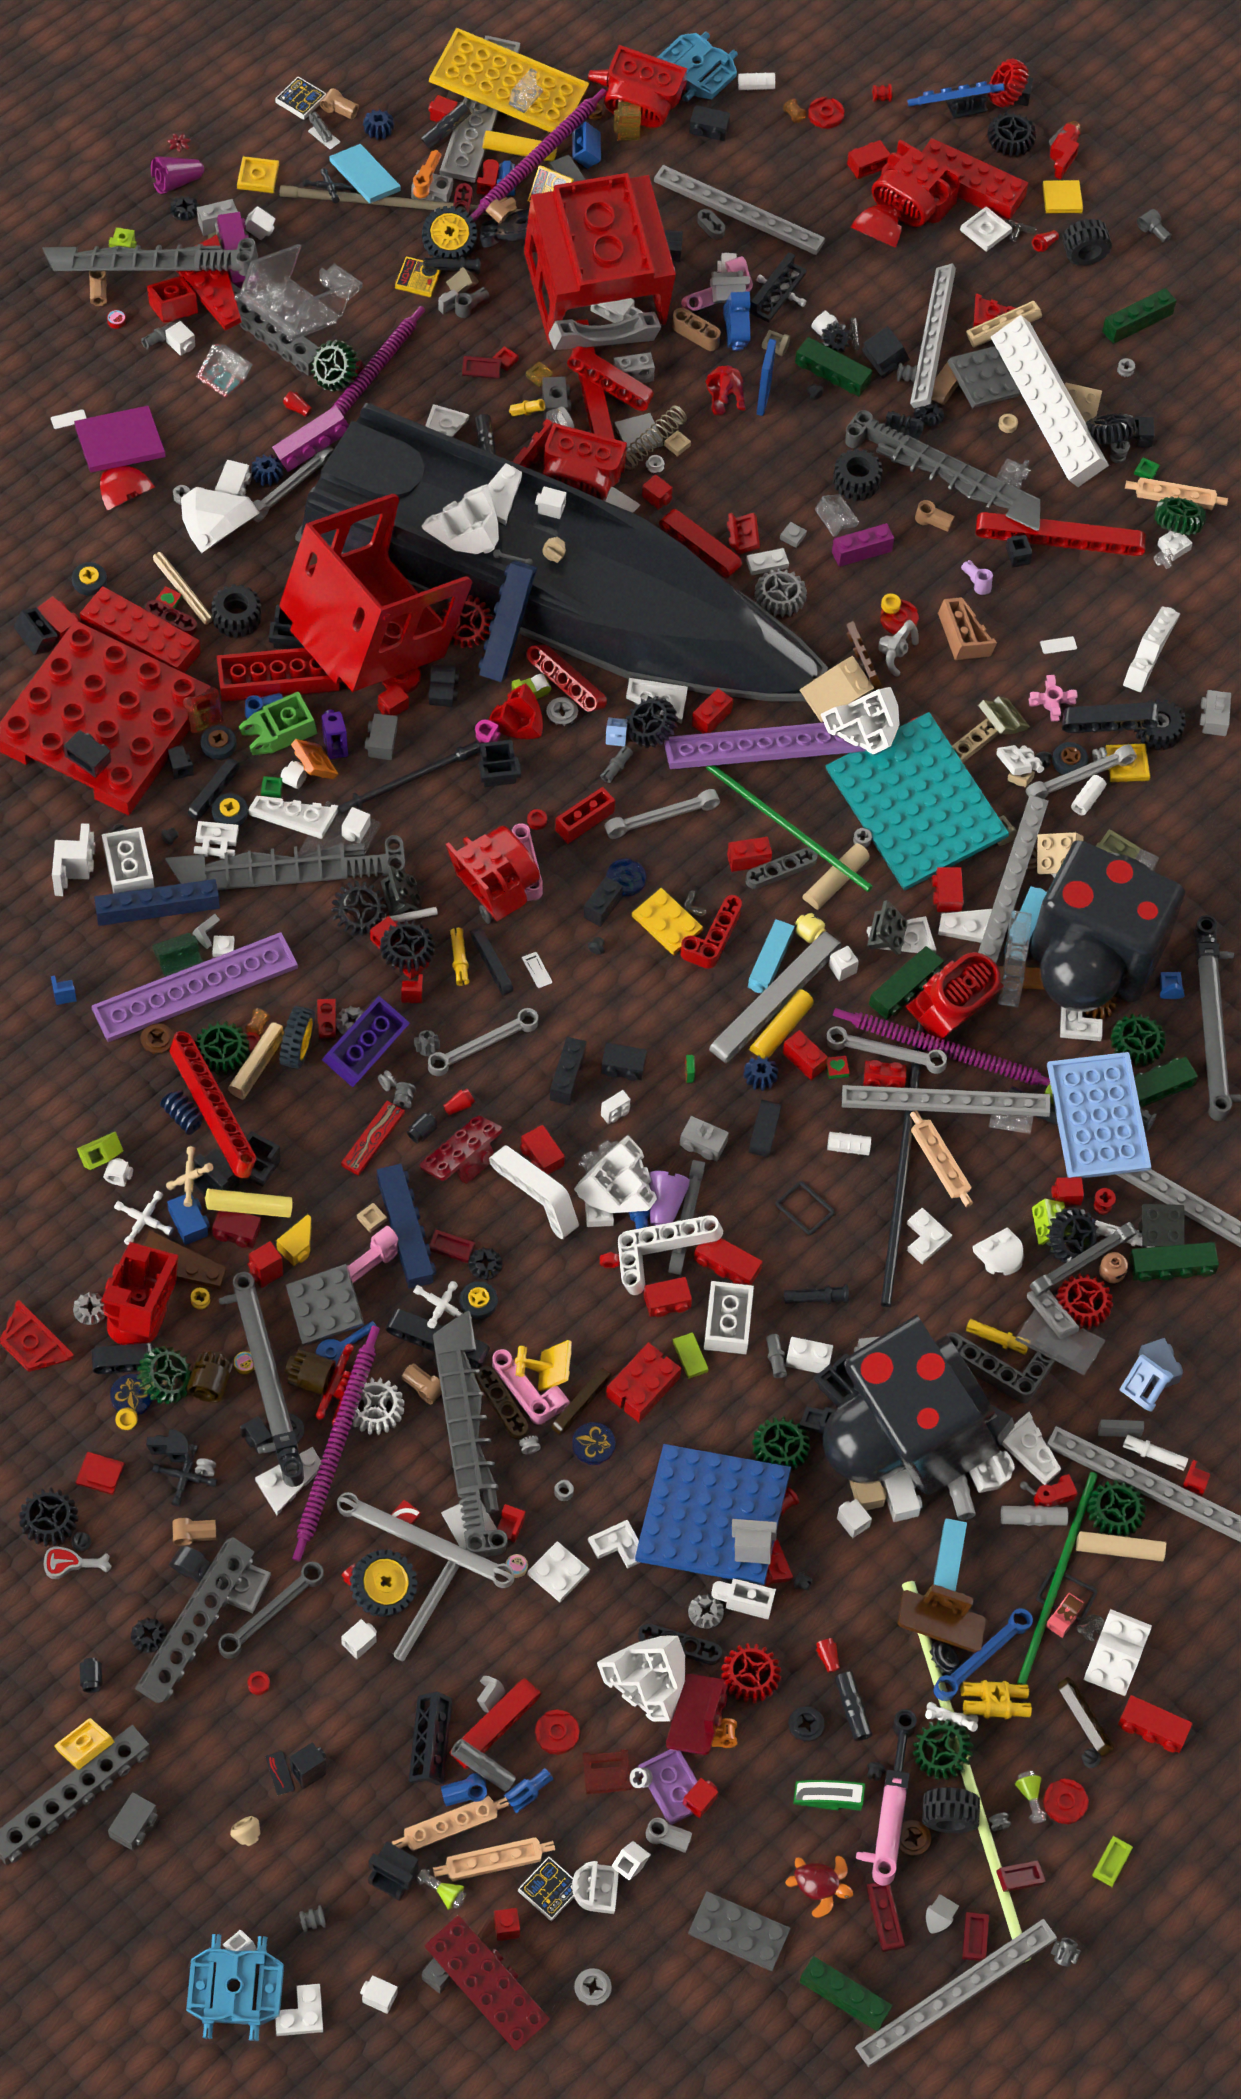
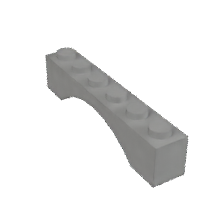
(638, 328)

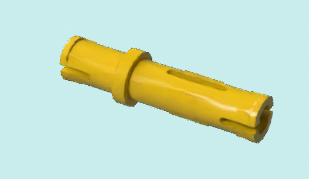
(460, 963)
(996, 1336)

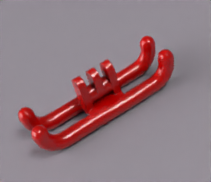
(336, 1385)

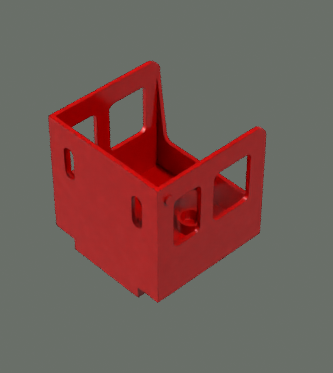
(598, 246)
(358, 607)

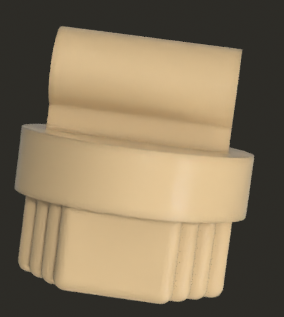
(554, 549)

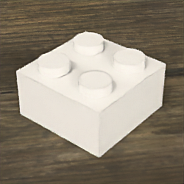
(1177, 543)
(615, 1107)
(596, 1217)

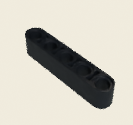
(1110, 717)
(416, 1331)

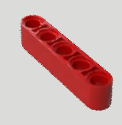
(610, 378)
(700, 543)
(574, 678)
(502, 1717)

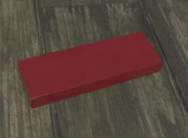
(885, 1917)

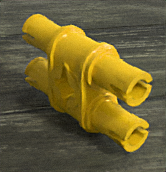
(995, 1699)

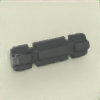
(320, 127)

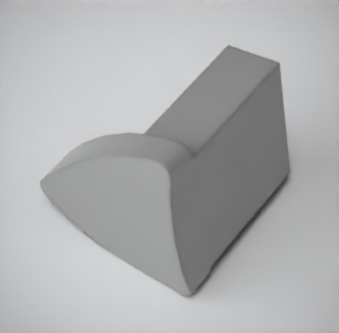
(200, 931)
(491, 1694)
(940, 1914)

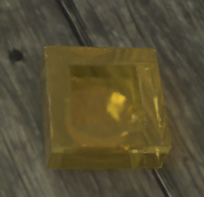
(537, 373)

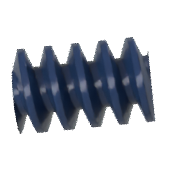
(182, 1112)

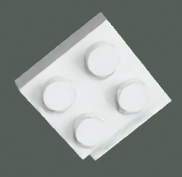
(73, 859)
(1117, 1652)

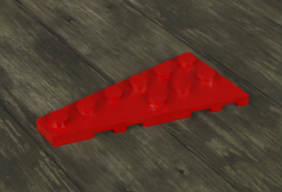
(214, 291)

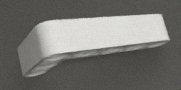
(540, 1187)
(661, 1243)

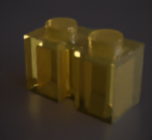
(628, 121)

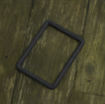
(832, 1212)
(1094, 1590)

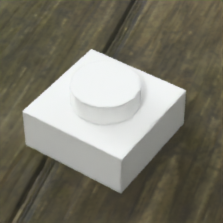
(222, 945)

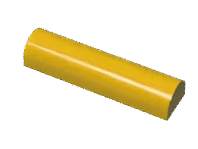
(512, 144)
(782, 1024)

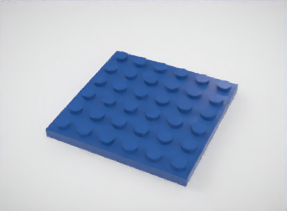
(694, 1510)

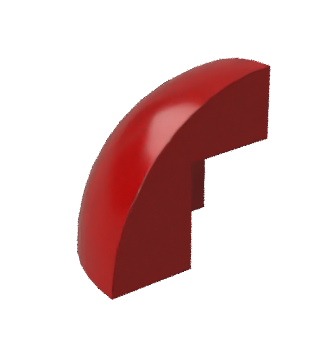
(880, 223)
(122, 484)
(519, 715)

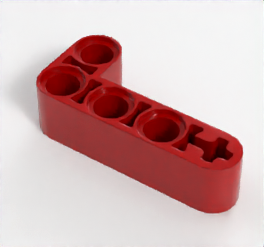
(717, 931)

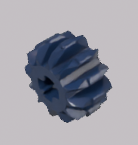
(378, 124)
(267, 470)
(754, 1071)

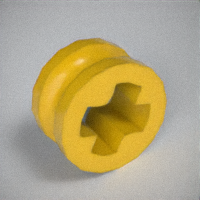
(197, 1303)

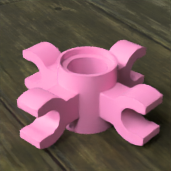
(1052, 691)

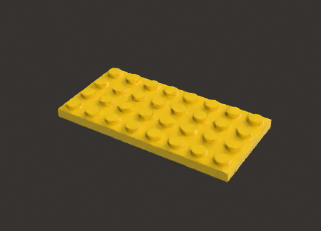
(491, 72)

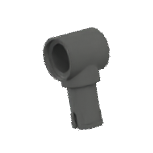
(1152, 222)
(466, 302)

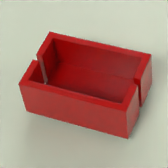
(643, 1382)

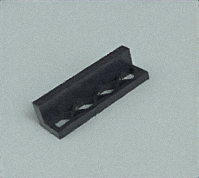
(772, 288)
(434, 1736)

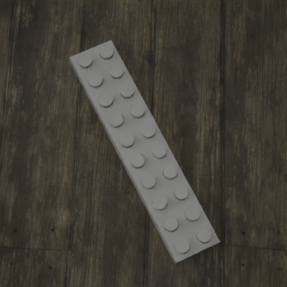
(465, 148)

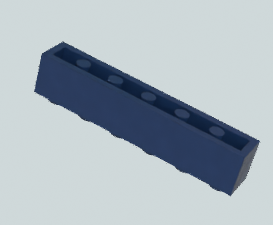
(507, 621)
(156, 902)
(404, 1222)

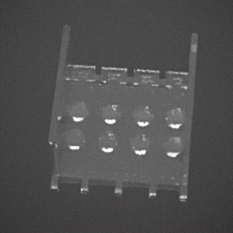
(283, 302)

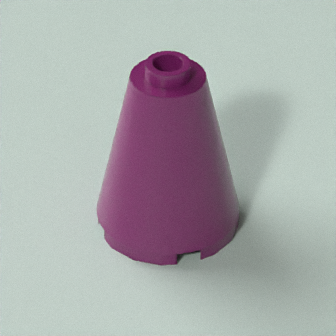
(174, 172)

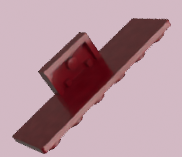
(487, 1982)

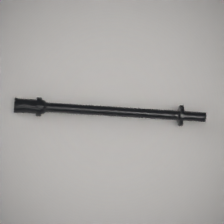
(460, 754)

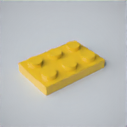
(666, 920)

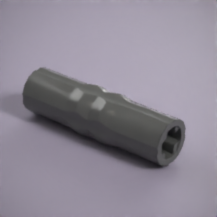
(483, 1765)

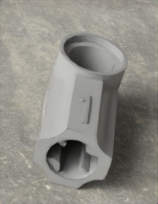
(671, 1835)

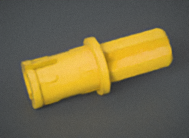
(527, 407)

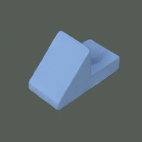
(616, 731)

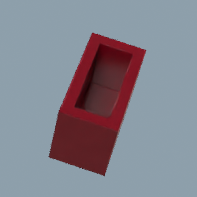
(237, 1228)

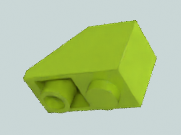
(100, 1151)

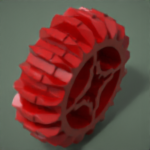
(1014, 76)
(478, 633)
(1088, 1291)
(765, 1664)

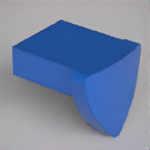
(1171, 985)

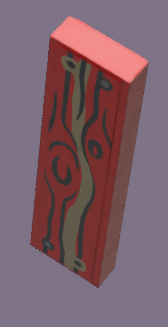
(372, 1138)

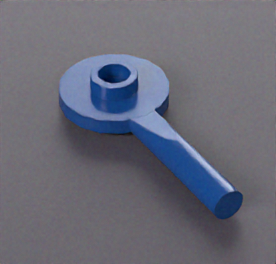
(333, 1348)

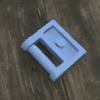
(1139, 1380)

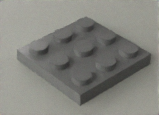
(983, 377)
(325, 1305)

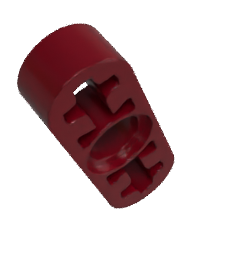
(458, 196)
(166, 610)

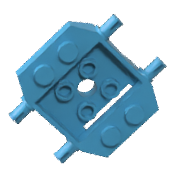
(697, 48)
(238, 2005)

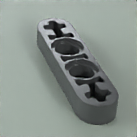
(783, 870)

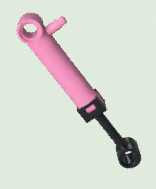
(892, 1806)

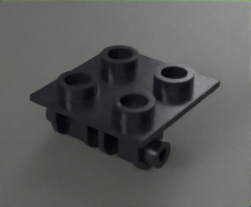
(967, 105)
(911, 427)

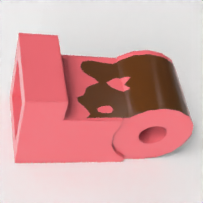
(1065, 1615)

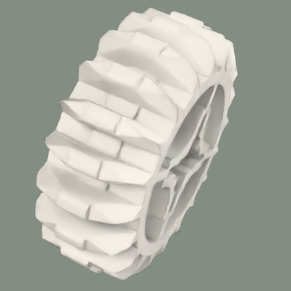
(384, 1419)

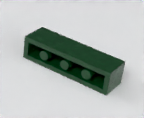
(1139, 315)
(833, 366)
(905, 983)
(1164, 1081)
(1173, 1261)
(845, 1993)

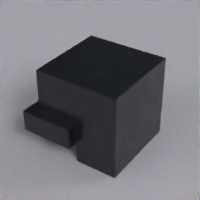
(885, 352)
(280, 632)
(498, 763)
(267, 1158)
(219, 1178)
(836, 1382)
(392, 1870)

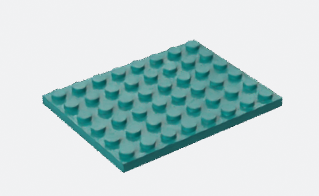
(918, 802)

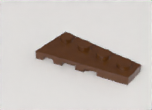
(861, 651)

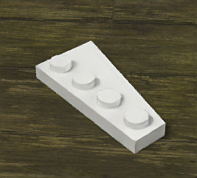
(300, 817)

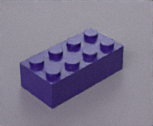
(365, 1041)

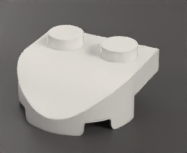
(1001, 1252)
(993, 1472)
(596, 1887)

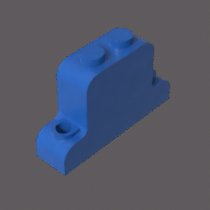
(737, 320)

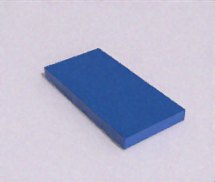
(766, 377)

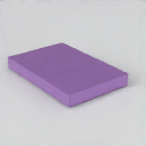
(670, 1783)

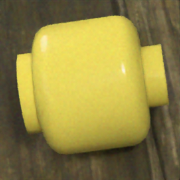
(809, 927)

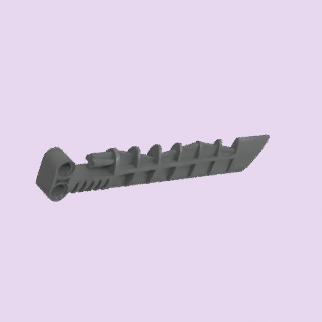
(132, 259)
(965, 478)
(264, 869)
(463, 1418)

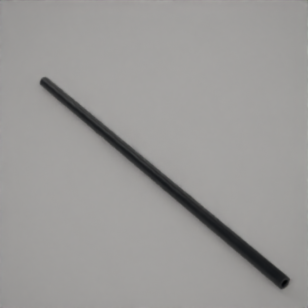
(900, 1188)

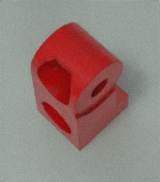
(490, 176)
(326, 1018)
(1056, 1494)

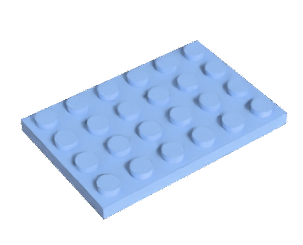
(1098, 1115)

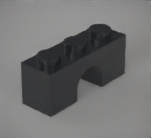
(567, 1070)

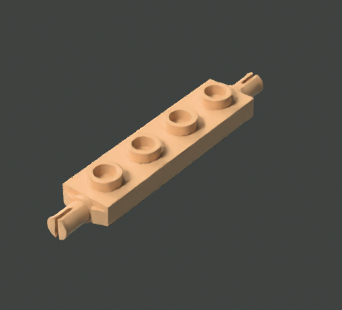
(1159, 490)
(941, 1158)
(450, 1823)
(494, 1859)

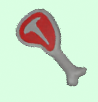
(61, 1560)

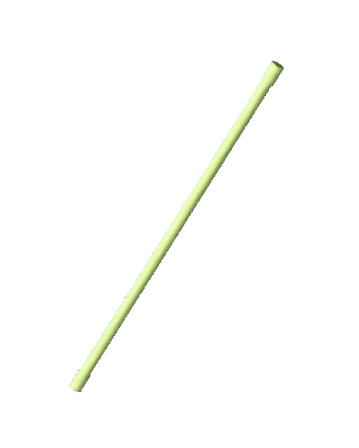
(970, 1785)

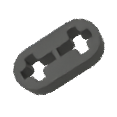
(713, 223)

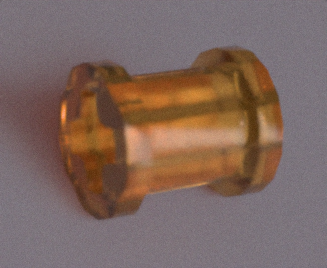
(794, 110)
(258, 1021)

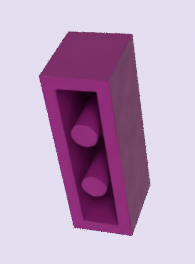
(862, 545)

